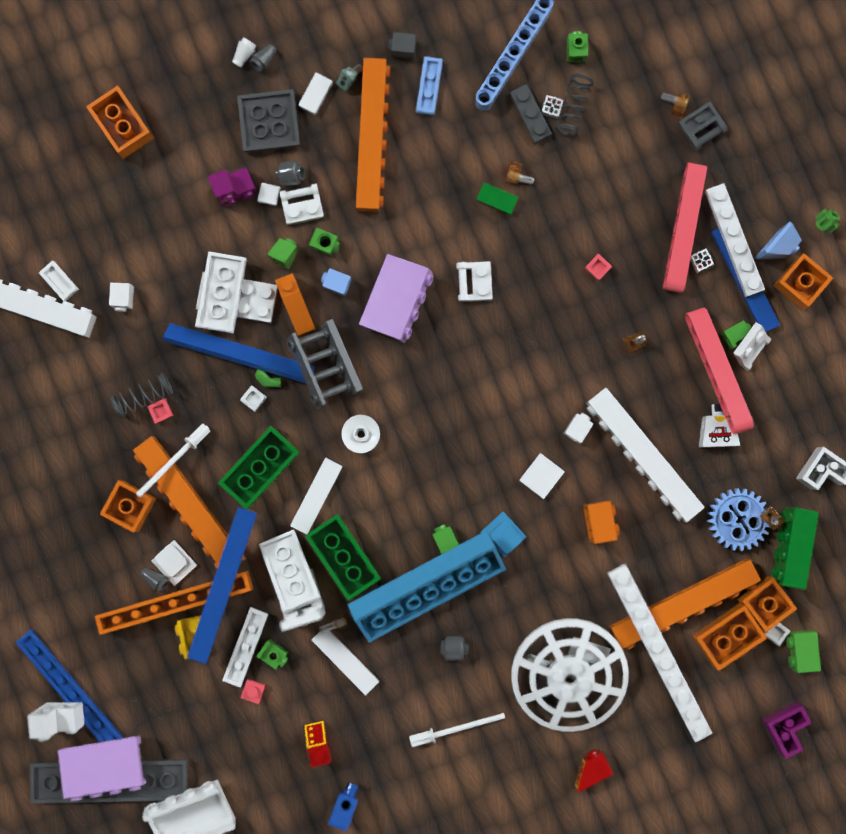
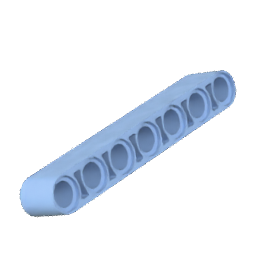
(509, 60)

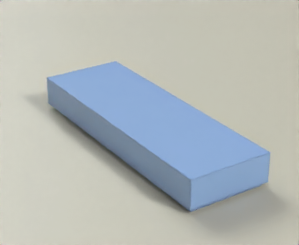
(429, 86)

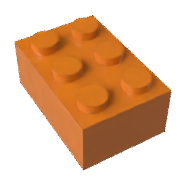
(120, 122)
(729, 636)

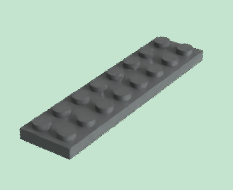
(162, 778)

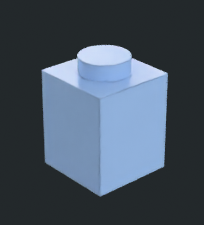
(336, 282)

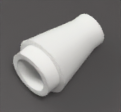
(243, 52)

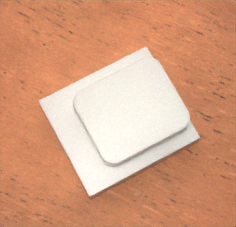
(541, 476)
(174, 562)

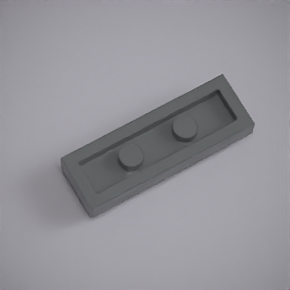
(530, 113)

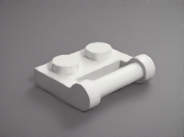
(303, 210)
(480, 281)
(751, 346)

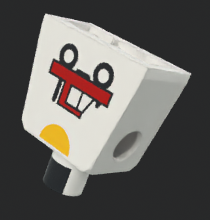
(716, 431)

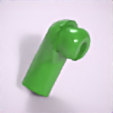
(265, 380)

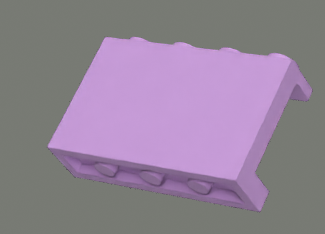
(396, 298)
(101, 768)

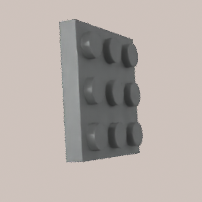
(268, 121)

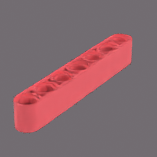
(685, 227)
(719, 371)

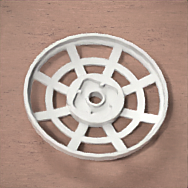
(569, 665)

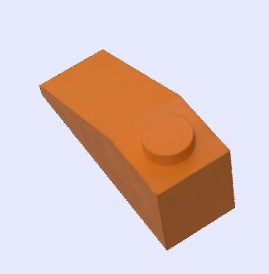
(295, 304)

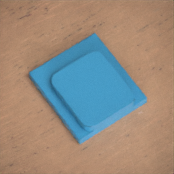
(504, 534)

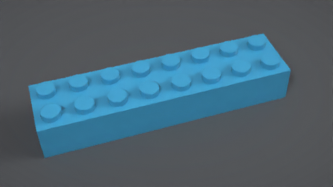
(426, 587)

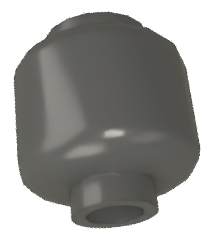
(290, 173)
(454, 648)

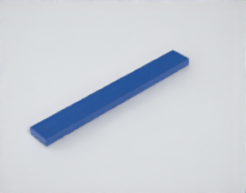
(234, 352)
(222, 585)
(67, 686)

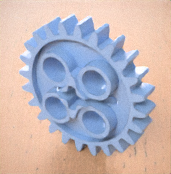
(724, 529)

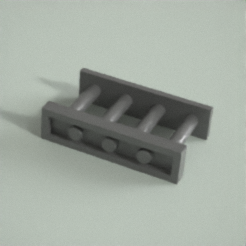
(338, 351)

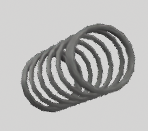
(579, 84)
(164, 382)

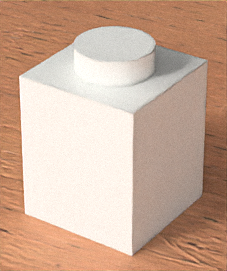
(121, 296)
(578, 427)

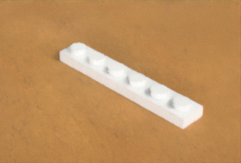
(734, 240)

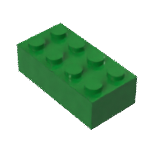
(259, 467)
(794, 547)
(343, 557)

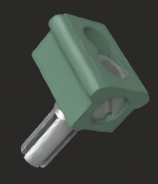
(347, 77)

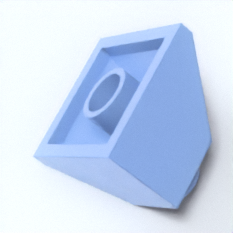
(782, 244)

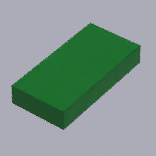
(497, 199)

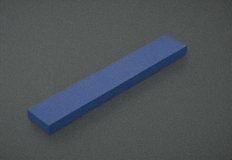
(757, 303)

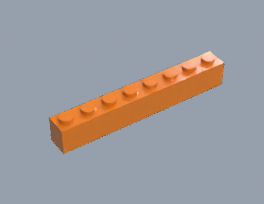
(371, 135)
(183, 498)
(691, 601)
(165, 605)

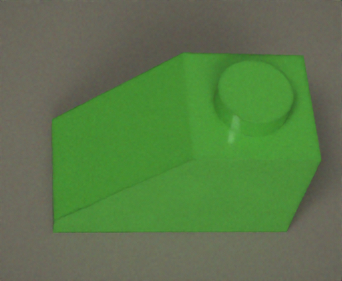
(283, 252)

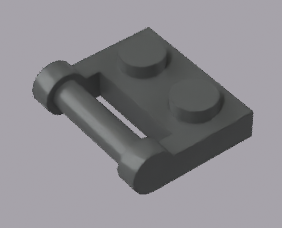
(698, 121)

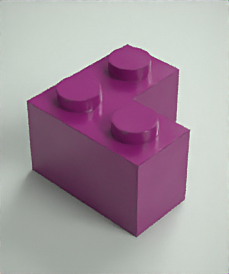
(232, 186)
(782, 726)

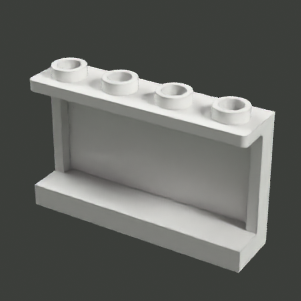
(192, 812)

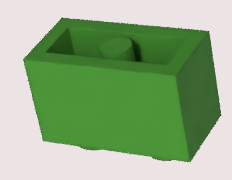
(803, 651)

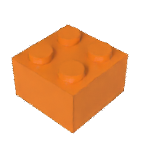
(803, 281)
(127, 507)
(601, 522)
(767, 603)

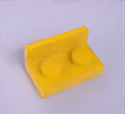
(186, 630)

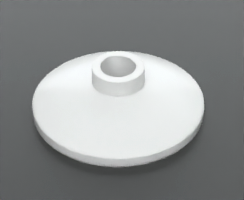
(350, 433)

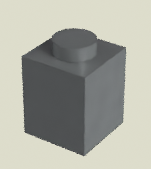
(402, 45)

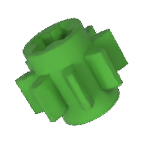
(827, 220)

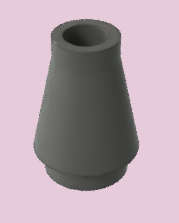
(262, 58)
(155, 580)

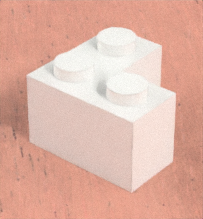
(820, 466)
(55, 718)

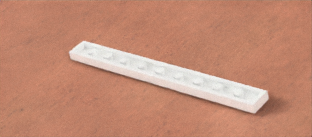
(659, 652)

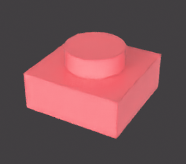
(598, 267)
(160, 411)
(253, 691)

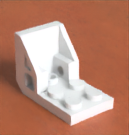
(305, 614)

